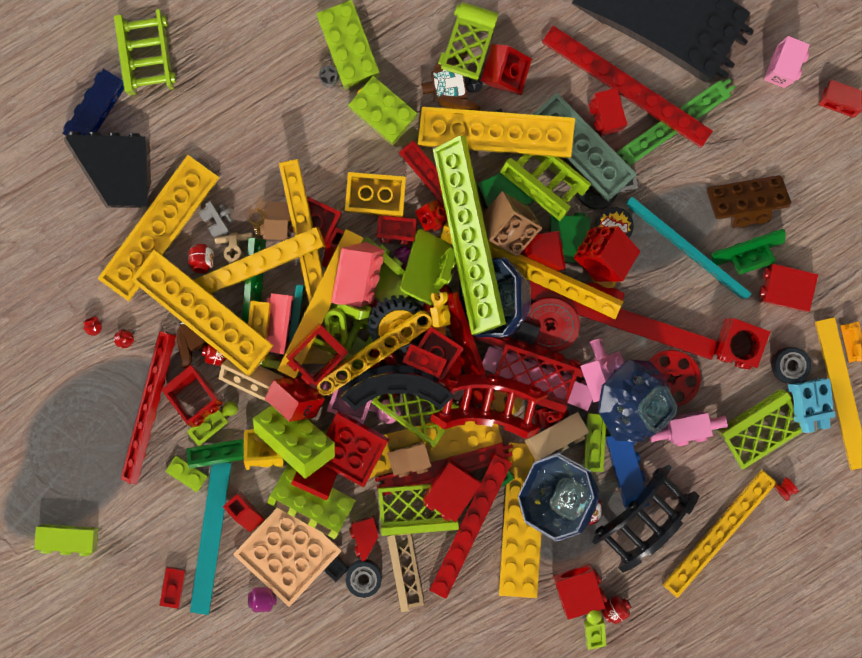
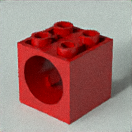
(607, 254)
(758, 339)
(580, 591)

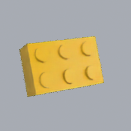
(375, 194)

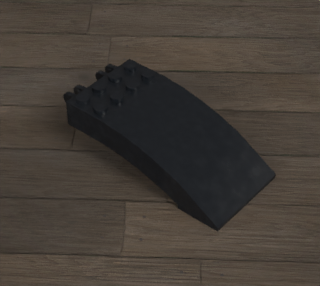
(684, 31)

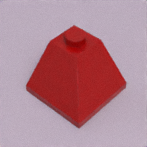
(546, 250)

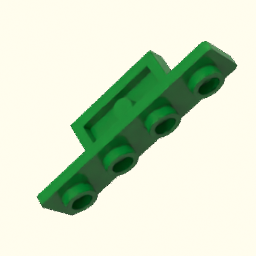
(751, 253)

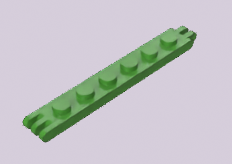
(660, 132)

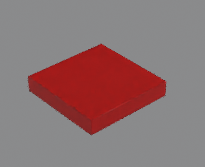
(317, 483)

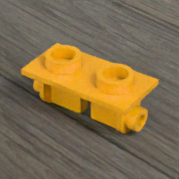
(852, 341)

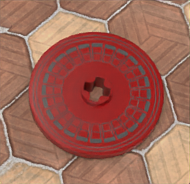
(565, 323)

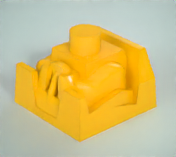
(258, 452)

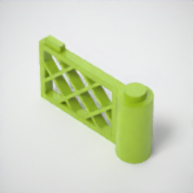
(472, 18)

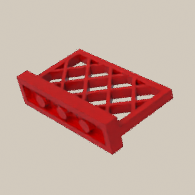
(551, 401)

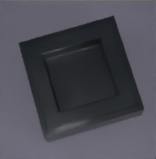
(528, 332)
(336, 569)

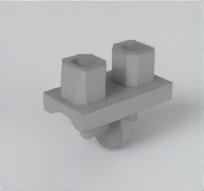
(210, 212)

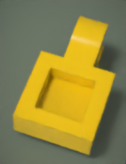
(440, 312)

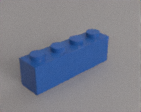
(626, 469)

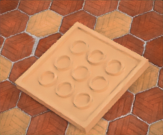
(287, 554)

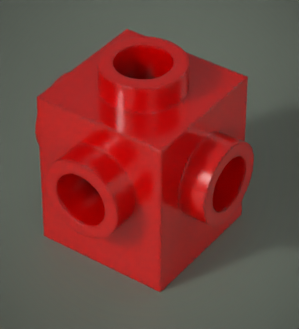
(432, 215)

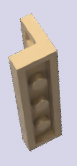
(399, 575)

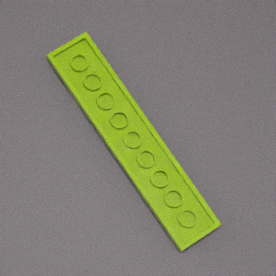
(469, 236)

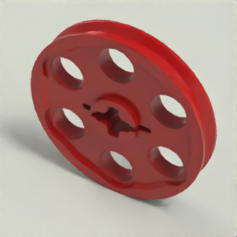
(673, 369)

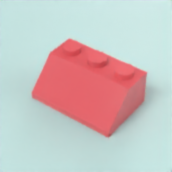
(358, 275)
(280, 322)

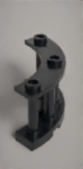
(394, 380)
(661, 533)

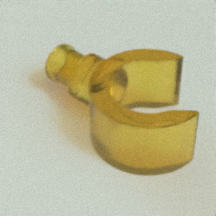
(257, 226)

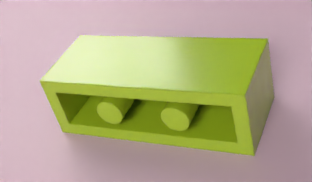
(66, 539)

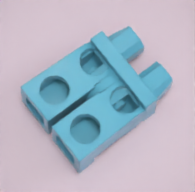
(812, 403)

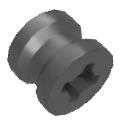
(327, 72)

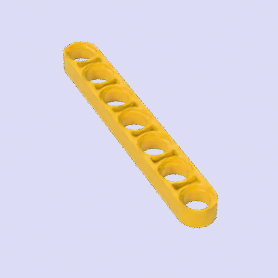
(378, 344)

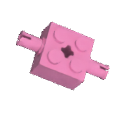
(601, 368)
(690, 427)

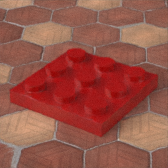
(356, 448)

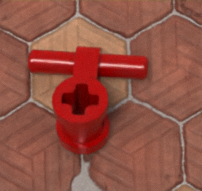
(543, 417)

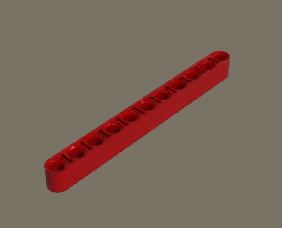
(638, 325)

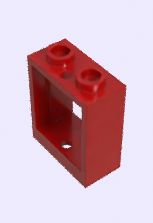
(307, 377)
(181, 382)

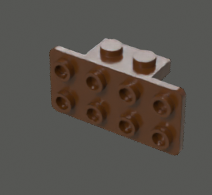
(749, 200)

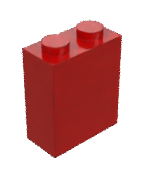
(788, 287)
(451, 491)

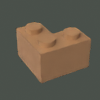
(278, 222)
(408, 458)

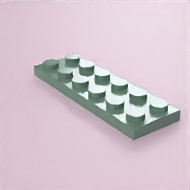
(590, 153)

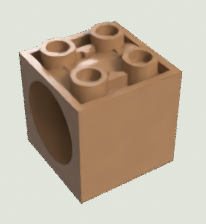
(510, 223)

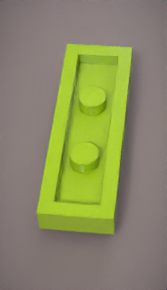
(595, 443)

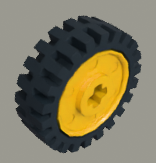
(391, 314)

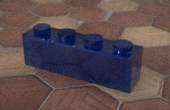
(96, 104)

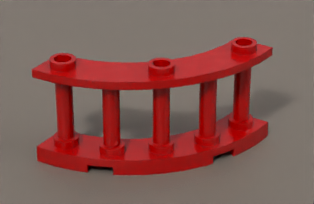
(484, 416)

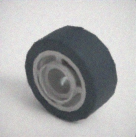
(780, 365)
(359, 588)

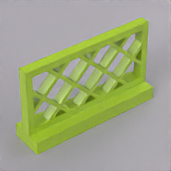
(753, 415)
(423, 435)
(412, 525)

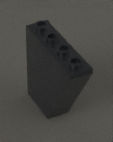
(113, 166)

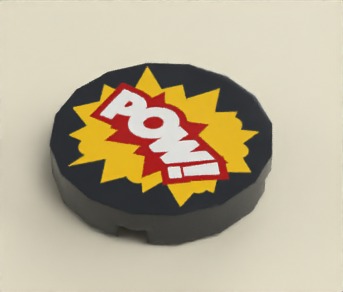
(616, 217)

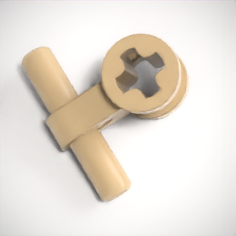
(233, 252)

